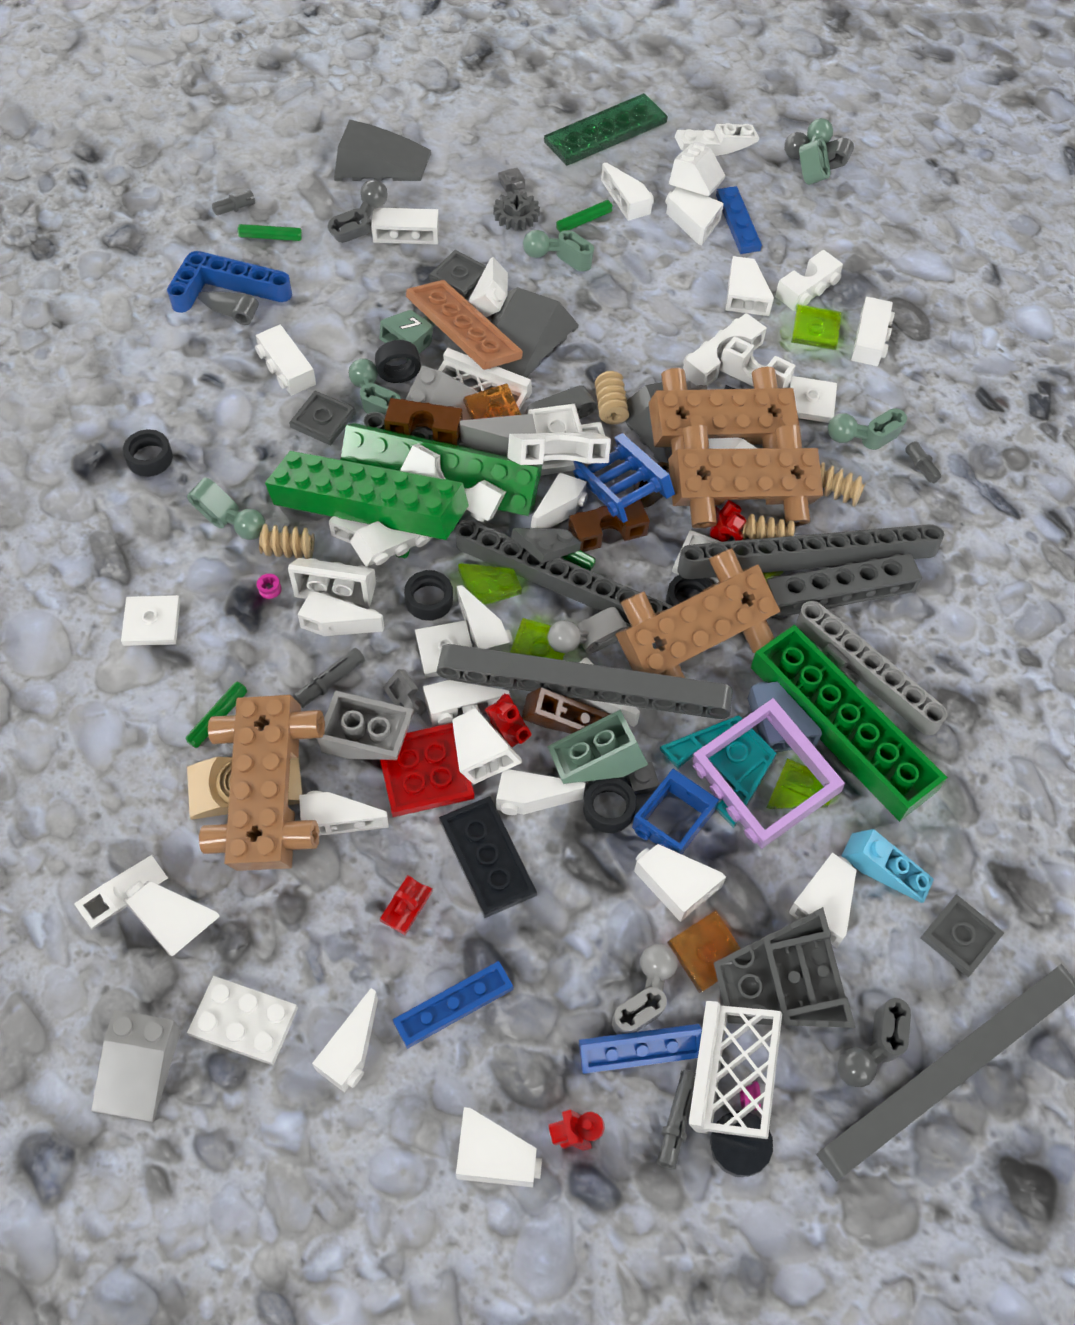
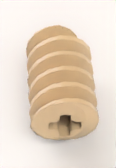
(611, 398)
(841, 485)
(763, 530)
(286, 542)

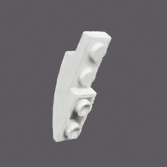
(723, 140)

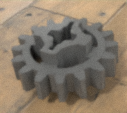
(516, 210)

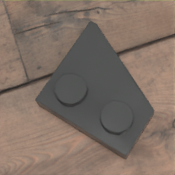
(546, 543)

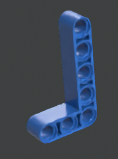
(210, 269)

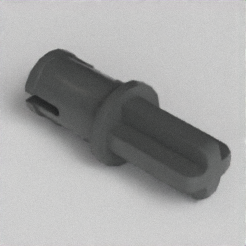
(233, 203)
(923, 462)

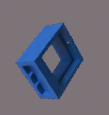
(687, 792)

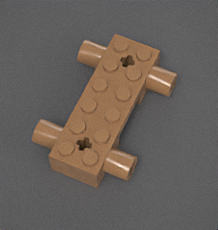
(724, 412)
(778, 475)
(700, 620)
(260, 824)

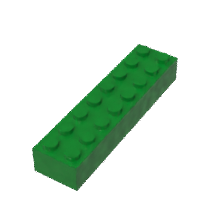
(457, 463)
(368, 494)
(850, 723)

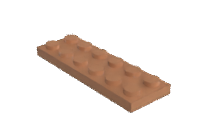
(464, 324)

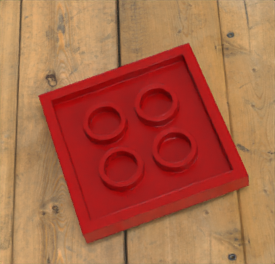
(426, 772)

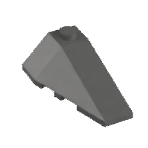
(640, 420)

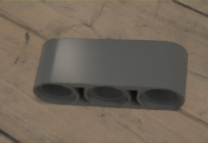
(577, 395)

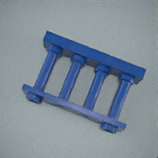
(635, 460)

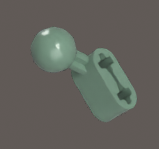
(814, 154)
(568, 247)
(373, 397)
(878, 433)
(221, 509)

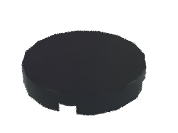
(741, 1154)

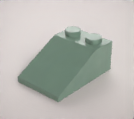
(598, 751)

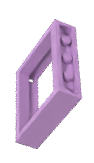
(801, 746)

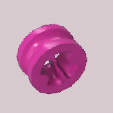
(272, 592)
(754, 1091)

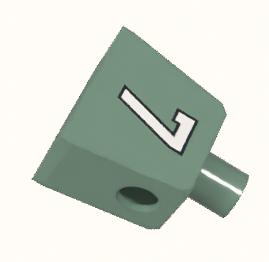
(407, 327)

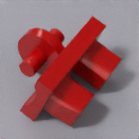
(728, 523)
(508, 721)
(406, 905)
(577, 1129)

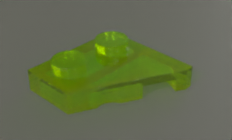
(489, 582)
(794, 787)

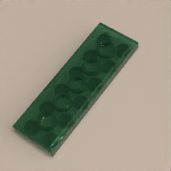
(605, 129)

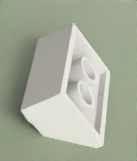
(697, 170)
(334, 578)

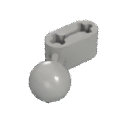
(591, 633)
(658, 964)

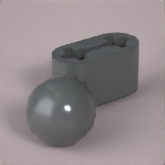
(838, 150)
(373, 195)
(858, 1065)

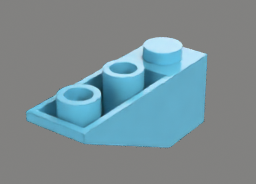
(885, 863)

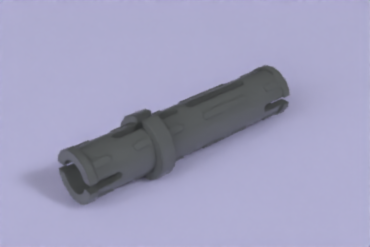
(320, 684)
(674, 1132)

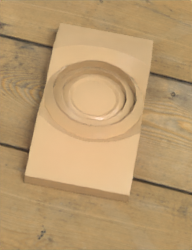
(211, 786)

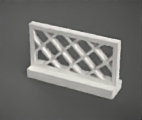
(494, 376)
(709, 1072)

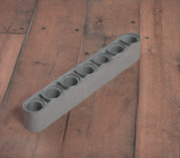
(882, 672)

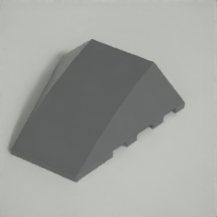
(378, 154)
(534, 326)
(788, 974)

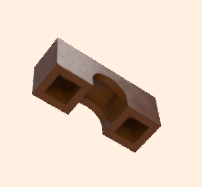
(406, 415)
(589, 525)

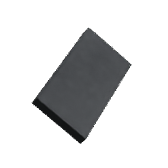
(487, 857)

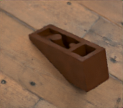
(558, 712)

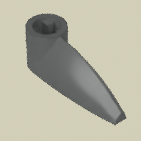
(236, 305)

